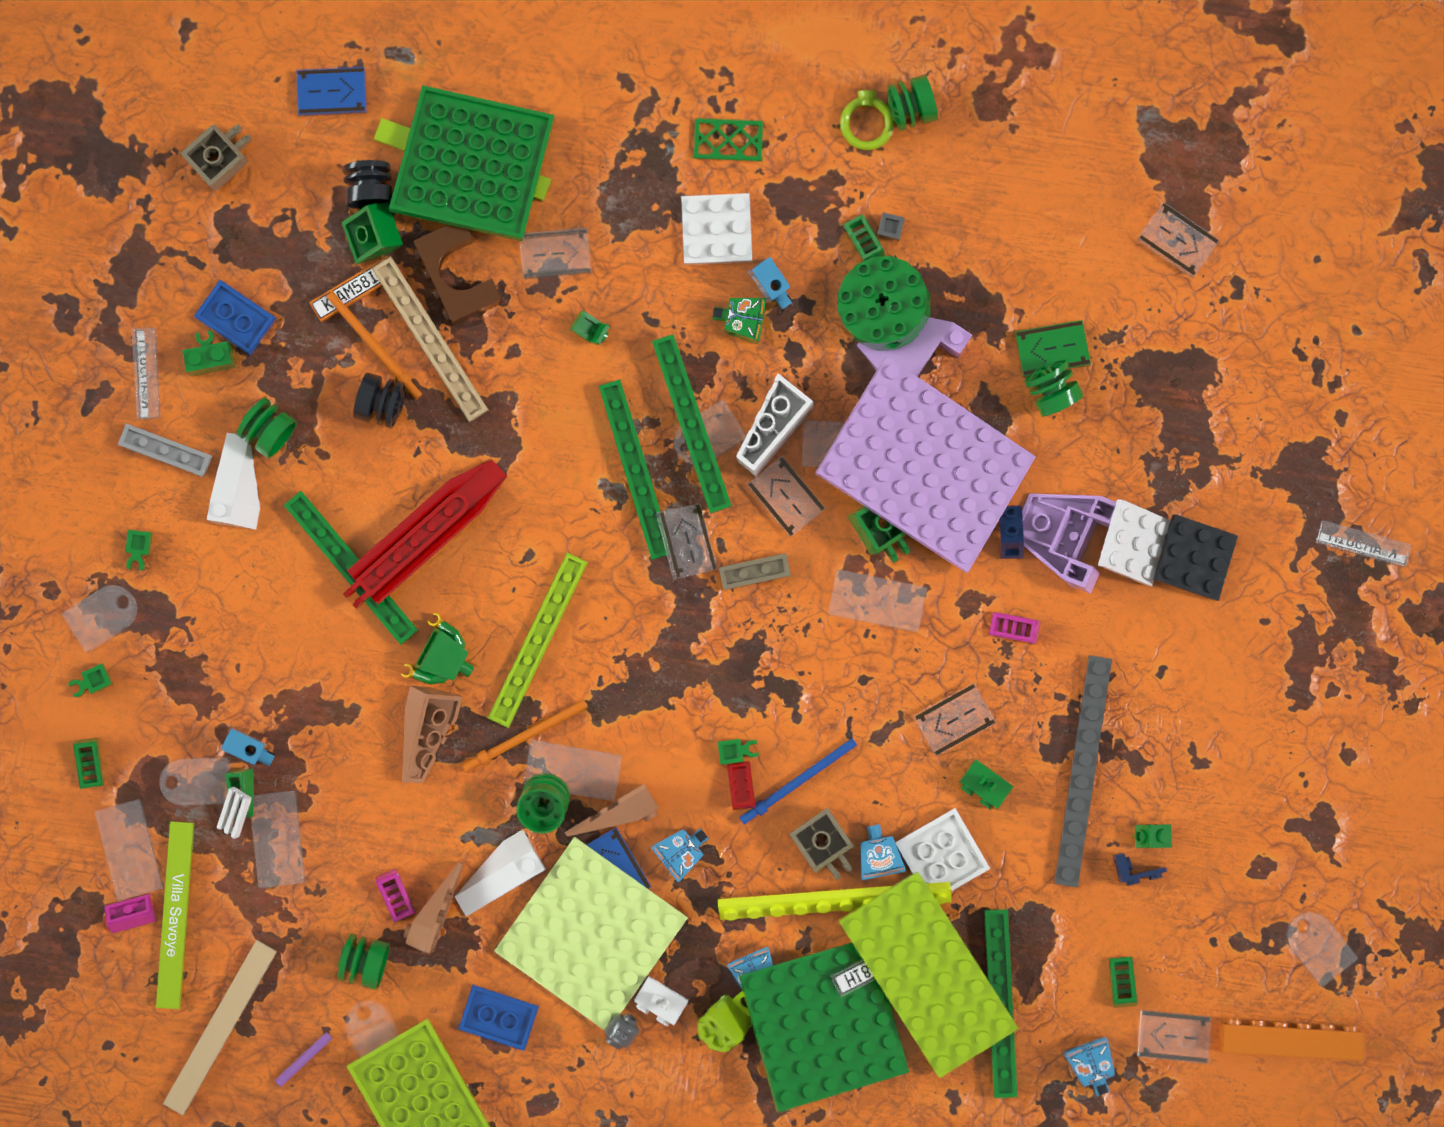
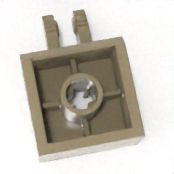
(215, 143)
(836, 842)

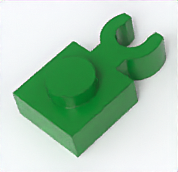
(137, 545)
(93, 680)
(732, 751)

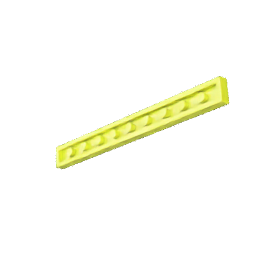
(812, 902)

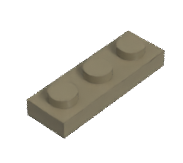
(754, 571)

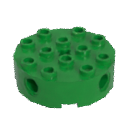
(904, 308)

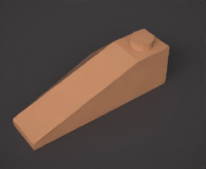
(426, 722)
(629, 808)
(429, 922)

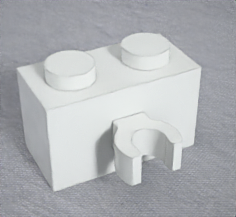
(660, 1001)

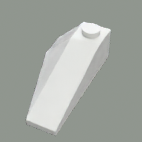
(235, 487)
(504, 870)

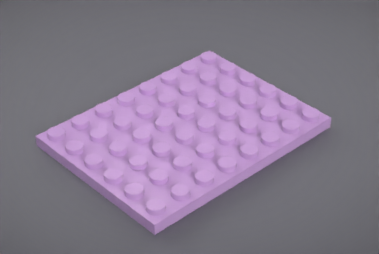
(925, 464)

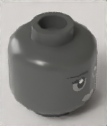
(621, 1031)

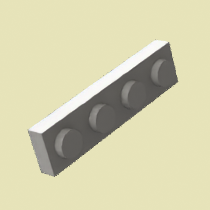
(165, 450)

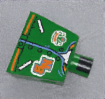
(742, 318)

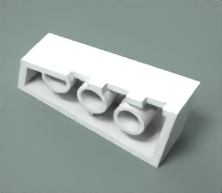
(775, 422)

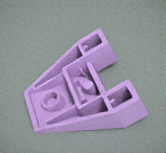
(917, 354)
(1059, 532)

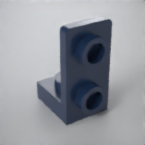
(1011, 533)
(1123, 866)

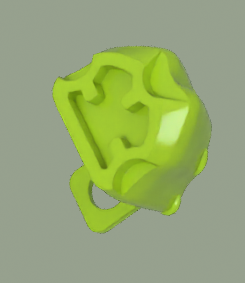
(725, 1023)

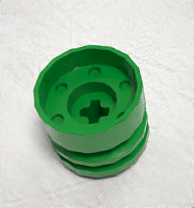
(913, 102)
(1052, 384)
(269, 430)
(539, 813)
(363, 961)

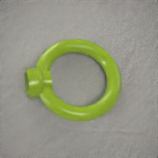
(866, 98)

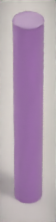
(303, 1059)

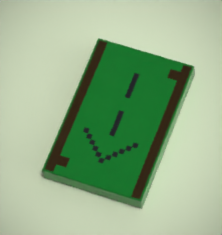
(1052, 344)

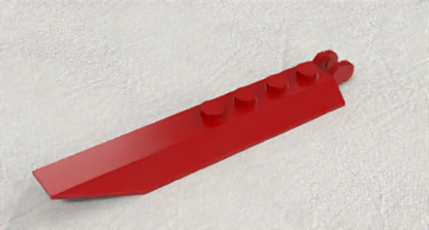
(424, 532)

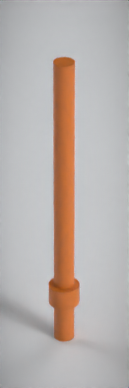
(374, 345)
(484, 756)

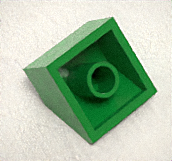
(372, 232)

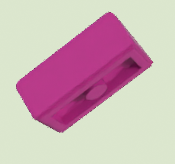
(129, 913)

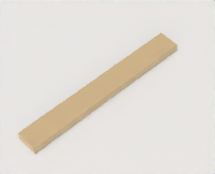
(430, 339)
(220, 1027)

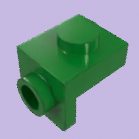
(590, 328)
(1153, 836)

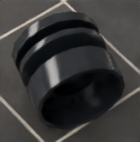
(367, 183)
(375, 399)

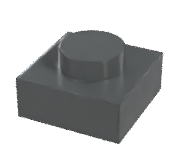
(890, 226)

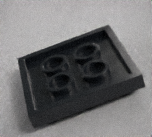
(1195, 557)

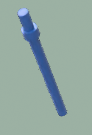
(762, 806)

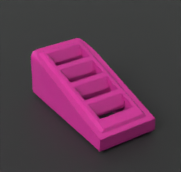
(1025, 621)
(402, 892)

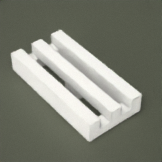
(231, 810)

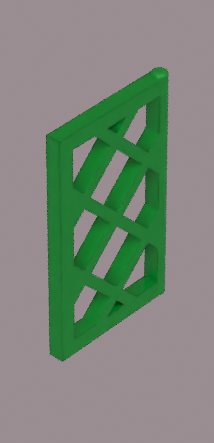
(739, 155)

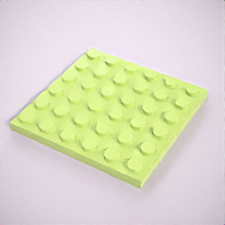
(590, 934)

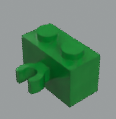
(208, 356)
(985, 784)

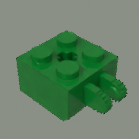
(877, 537)

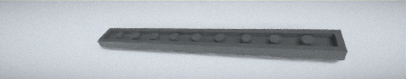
(1083, 771)

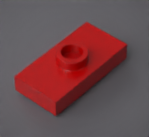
(741, 785)

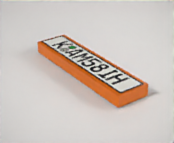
(348, 292)

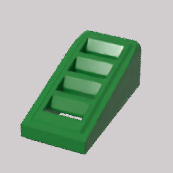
(872, 250)
(95, 752)
(244, 779)
(1126, 1002)

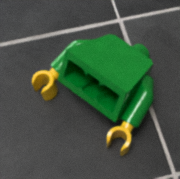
(442, 656)

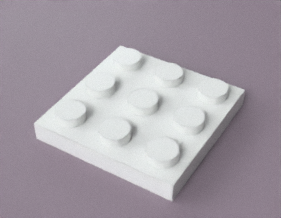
(716, 229)
(1134, 542)
(943, 851)

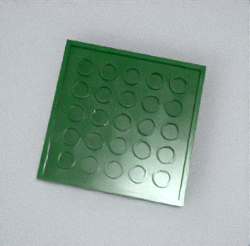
(472, 163)
(814, 1038)

